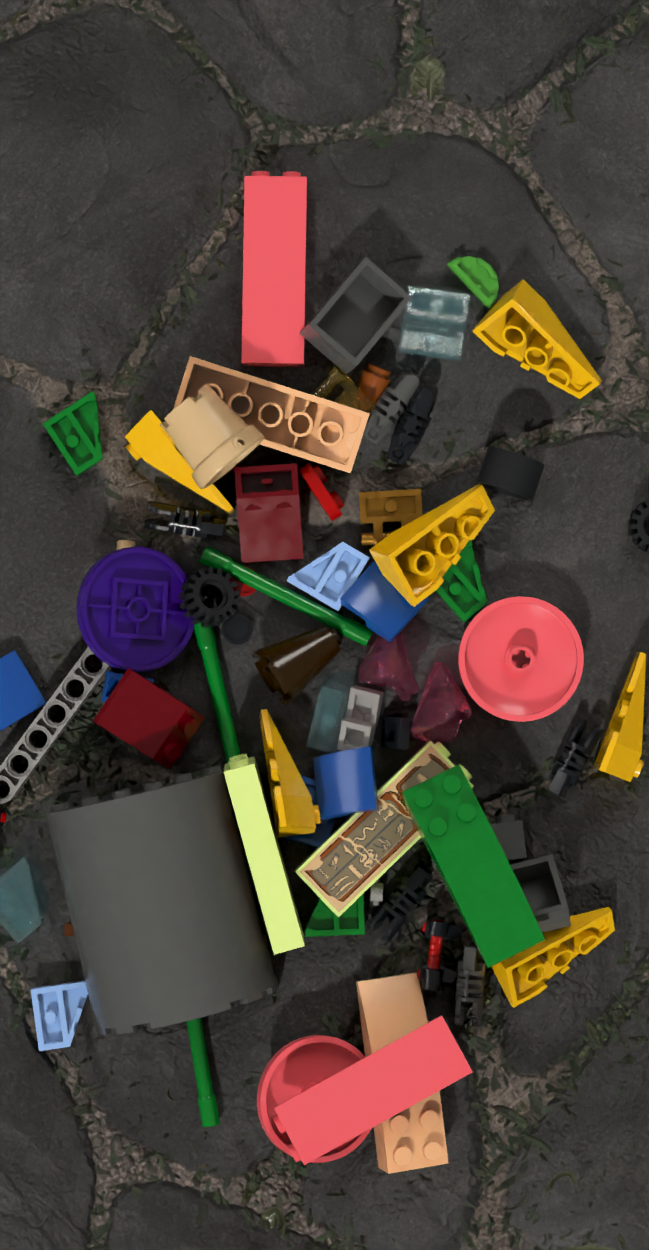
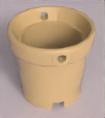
(210, 436)

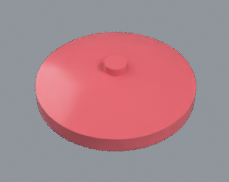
(520, 659)
(295, 1070)

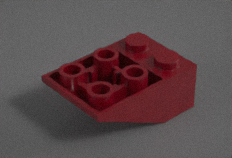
(269, 513)

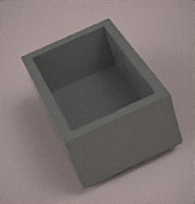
(356, 315)
(543, 892)

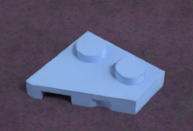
(331, 574)
(57, 1013)

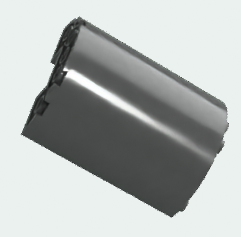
(162, 903)

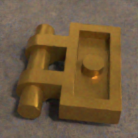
(386, 507)

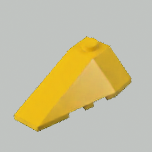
(532, 334)
(157, 449)
(425, 548)
(622, 742)
(290, 798)
(527, 971)

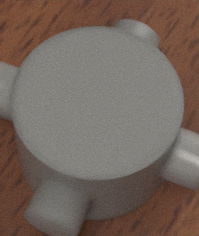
(376, 893)

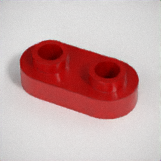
(330, 502)

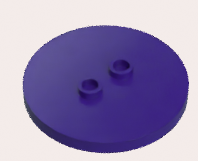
(133, 609)

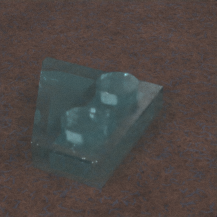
(18, 902)

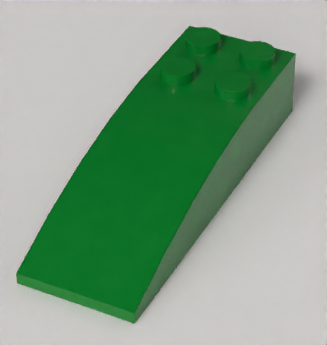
(473, 865)

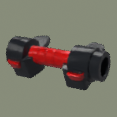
(431, 972)

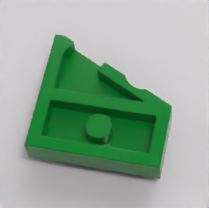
(78, 434)
(463, 586)
(326, 923)

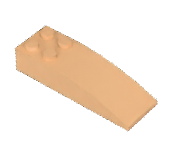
(285, 416)
(415, 1136)

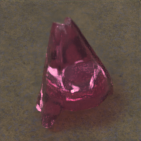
(389, 666)
(440, 707)

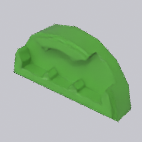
(477, 277)

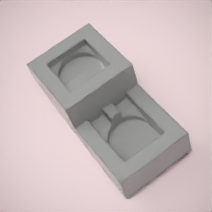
(361, 718)

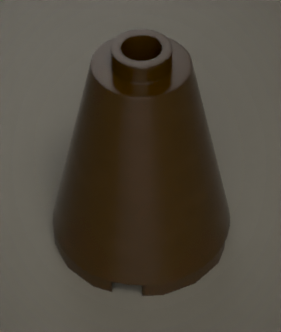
(296, 661)

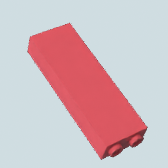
(274, 269)
(371, 1091)

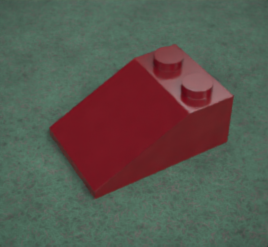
(149, 718)

